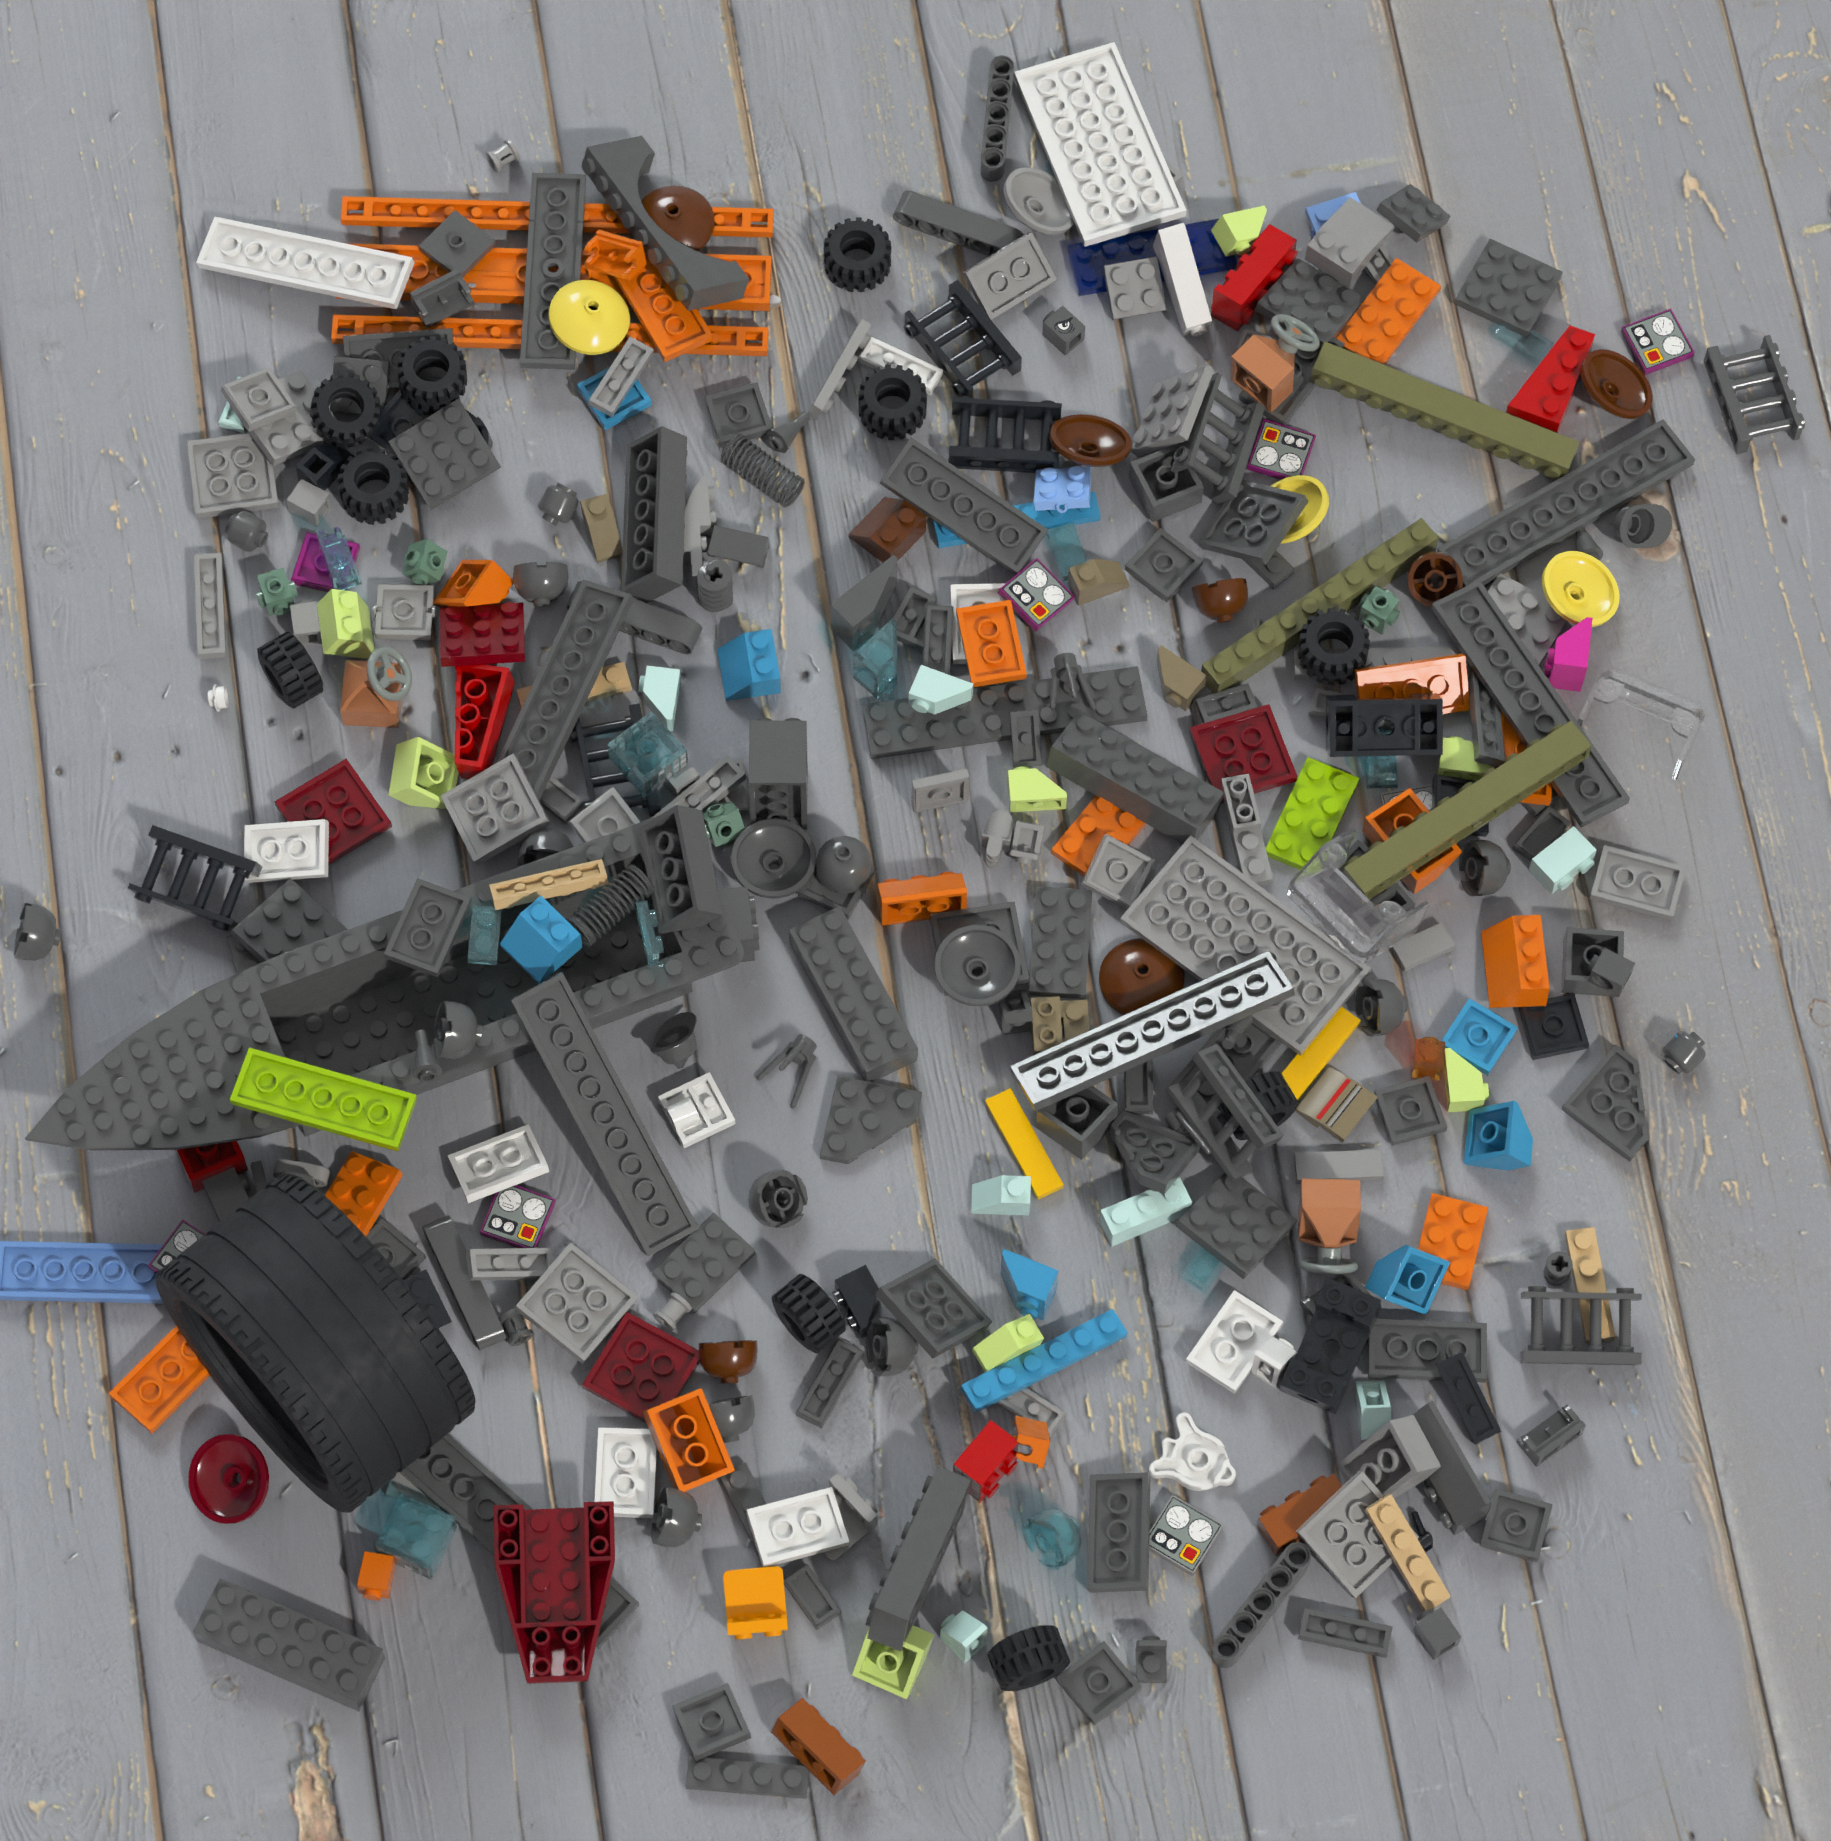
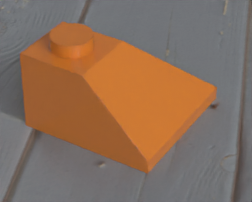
(475, 584)

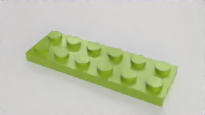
(323, 1099)

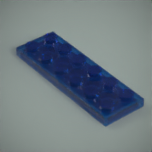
(1089, 261)

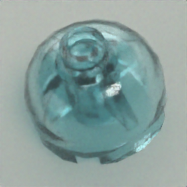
(1054, 1536)

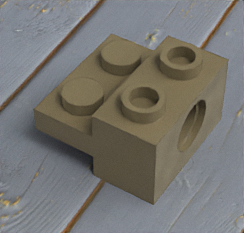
(1047, 1019)

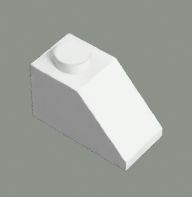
(1272, 1360)

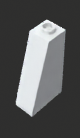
(1182, 279)

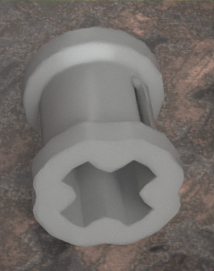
(502, 155)
(672, 1311)

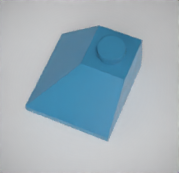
(1498, 1137)
(1408, 1278)

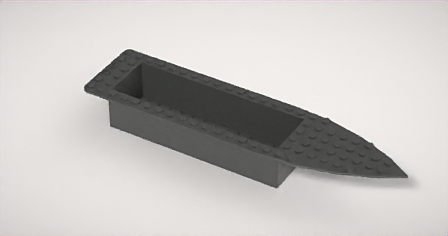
(359, 1015)

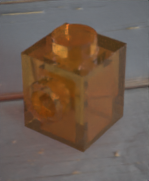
(1428, 1058)

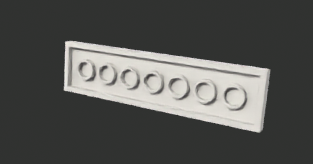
(305, 262)

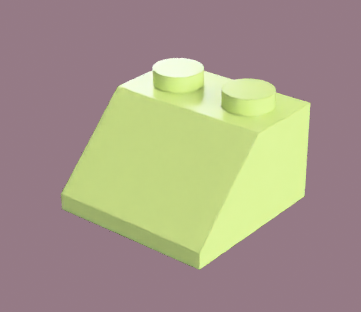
(345, 624)
(422, 773)
(892, 1668)

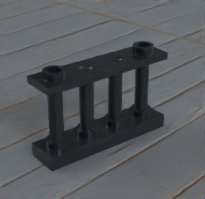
(974, 319)
(996, 459)
(578, 735)
(191, 850)

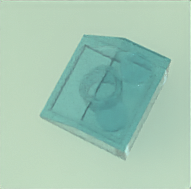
(877, 661)

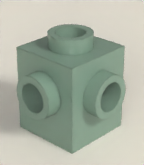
(424, 562)
(276, 592)
(1379, 609)
(723, 824)

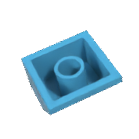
(749, 666)
(541, 940)
(1028, 1284)

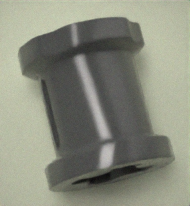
(1564, 1261)
(519, 1335)

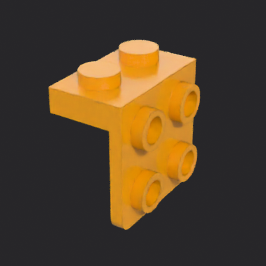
(755, 1601)

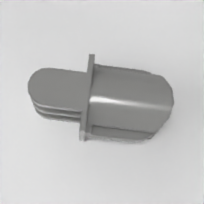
(997, 836)

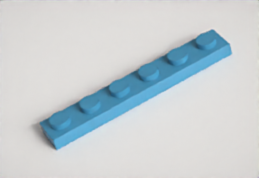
(1046, 518)
(1043, 1361)

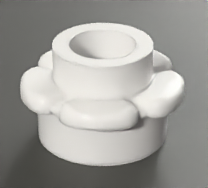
(218, 697)

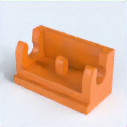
(615, 255)
(1036, 1436)

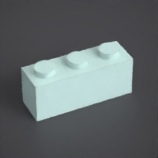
(1144, 1213)

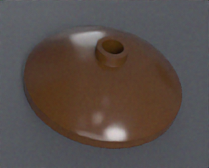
(694, 216)
(1616, 384)
(1090, 440)
(1127, 988)

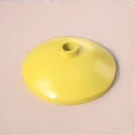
(587, 329)
(1314, 510)
(1580, 588)

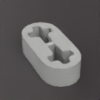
(319, 1173)

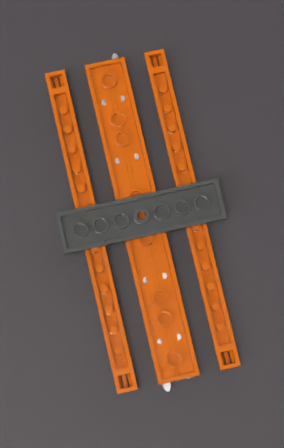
(552, 260)

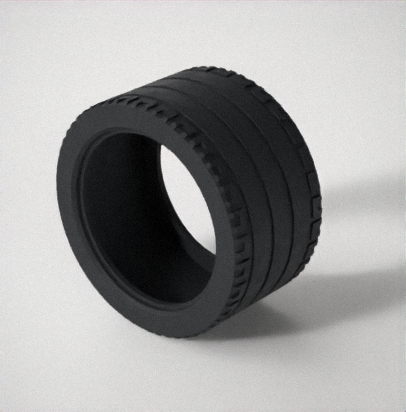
(316, 1341)

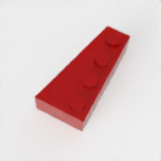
(1253, 277)
(1553, 383)
(480, 714)

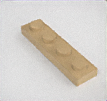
(610, 681)
(548, 884)
(1589, 1278)
(1407, 1553)

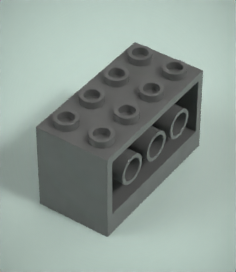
(778, 770)

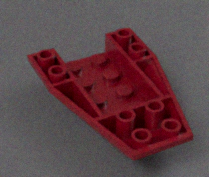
(555, 1584)

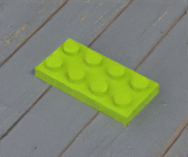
(1311, 813)

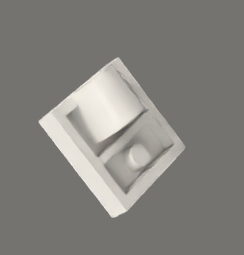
(696, 1110)

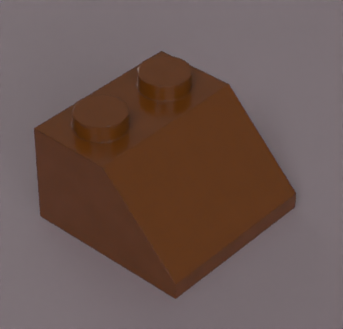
(889, 529)

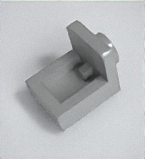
(1027, 842)

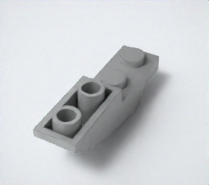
(698, 525)
(1246, 829)

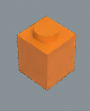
(376, 1576)

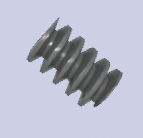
(715, 586)

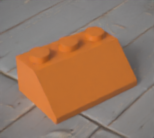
(1400, 813)
(920, 897)
(1515, 962)
(688, 1441)

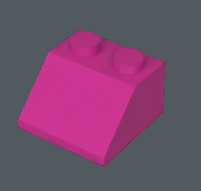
(1568, 660)

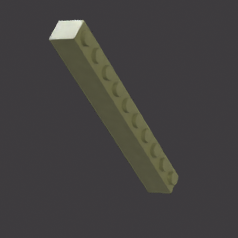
(1443, 411)
(1341, 591)
(1468, 810)

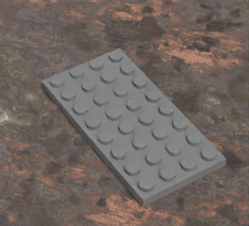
(1216, 917)

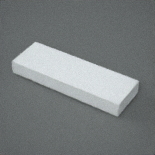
(880, 354)

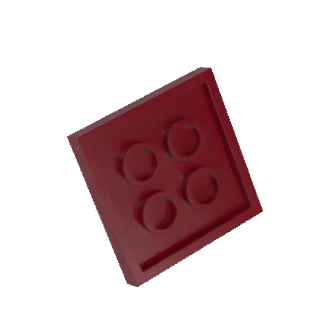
(482, 634)
(1244, 745)
(342, 801)
(641, 1367)

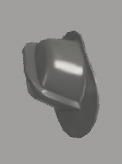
(1642, 525)
(676, 1039)

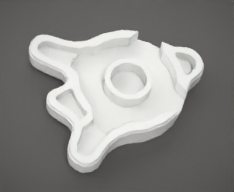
(1193, 1459)

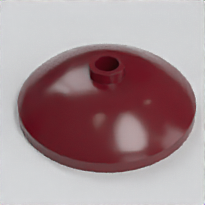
(215, 1483)

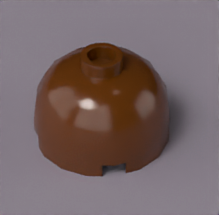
(1434, 577)
(1221, 599)
(728, 1359)

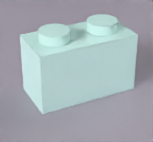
(1563, 860)

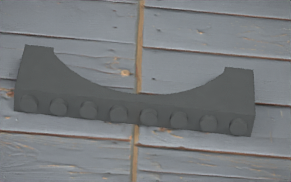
(691, 275)

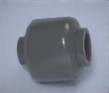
(558, 504)
(246, 531)
(1684, 1052)

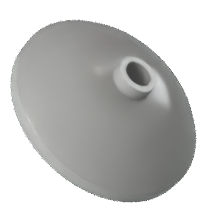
(1037, 201)

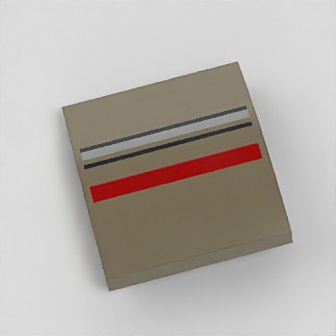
(1336, 1103)

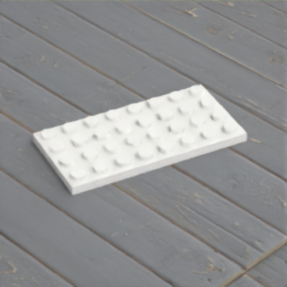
(1099, 144)

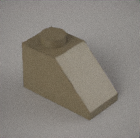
(601, 528)
(1095, 580)
(1178, 679)

